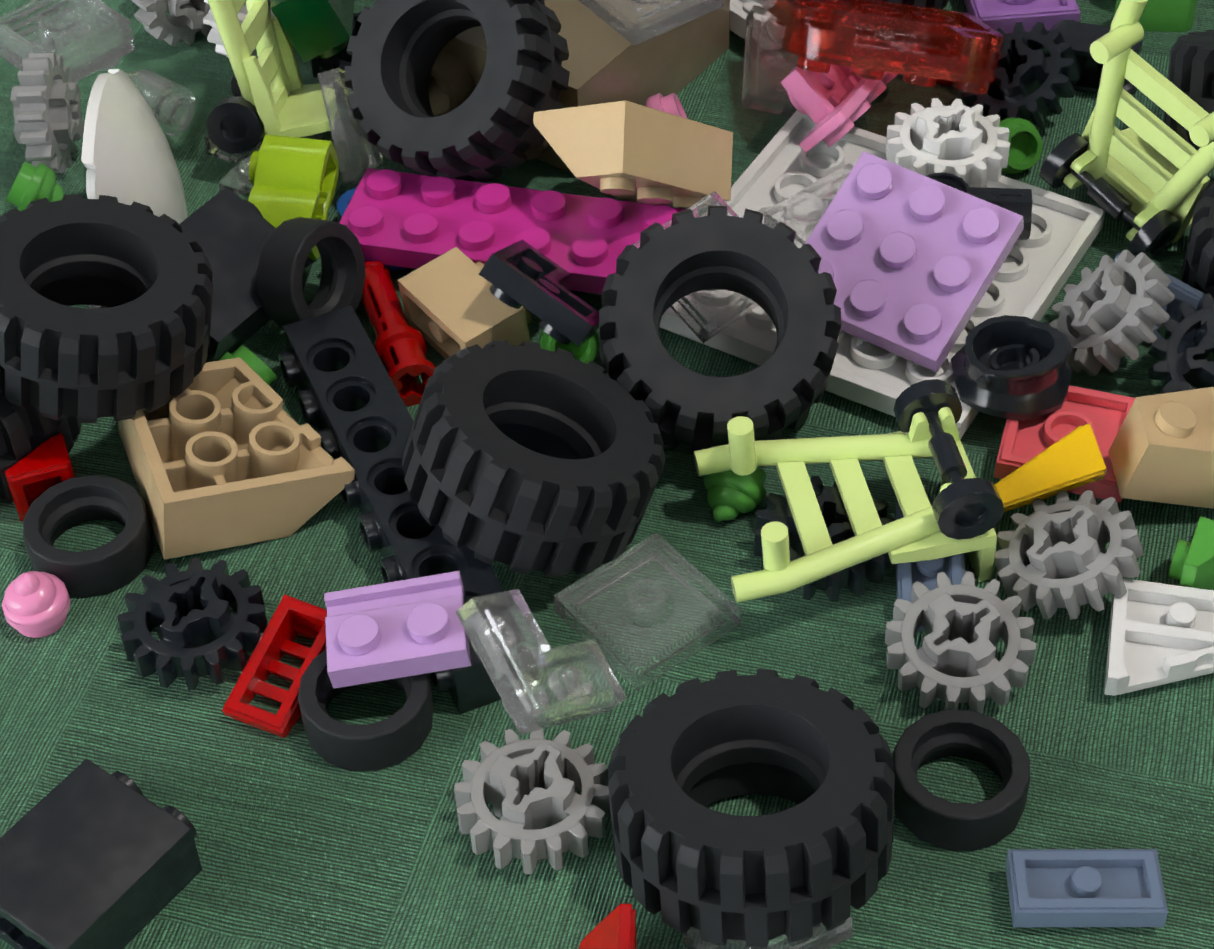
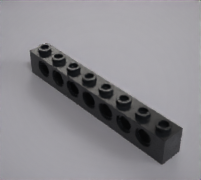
(369, 425)

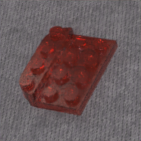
(891, 39)

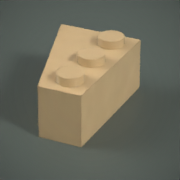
(1167, 449)

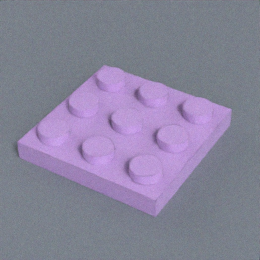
(910, 257)

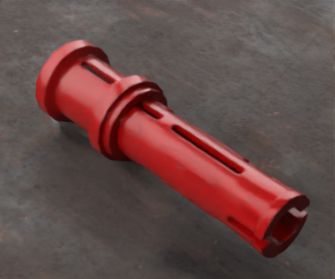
(396, 343)

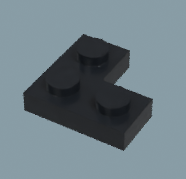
(532, 280)

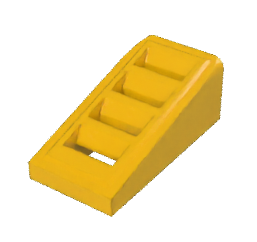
(1061, 467)

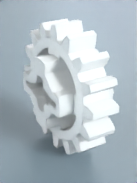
(949, 141)

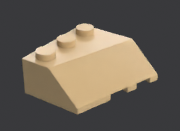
(641, 152)
(228, 464)

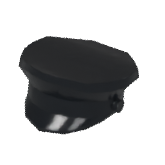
(1013, 368)

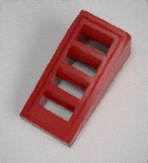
(288, 621)

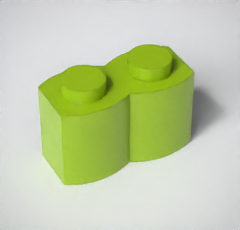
(293, 179)

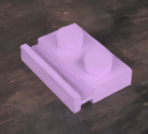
(395, 630)

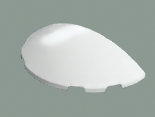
(128, 150)

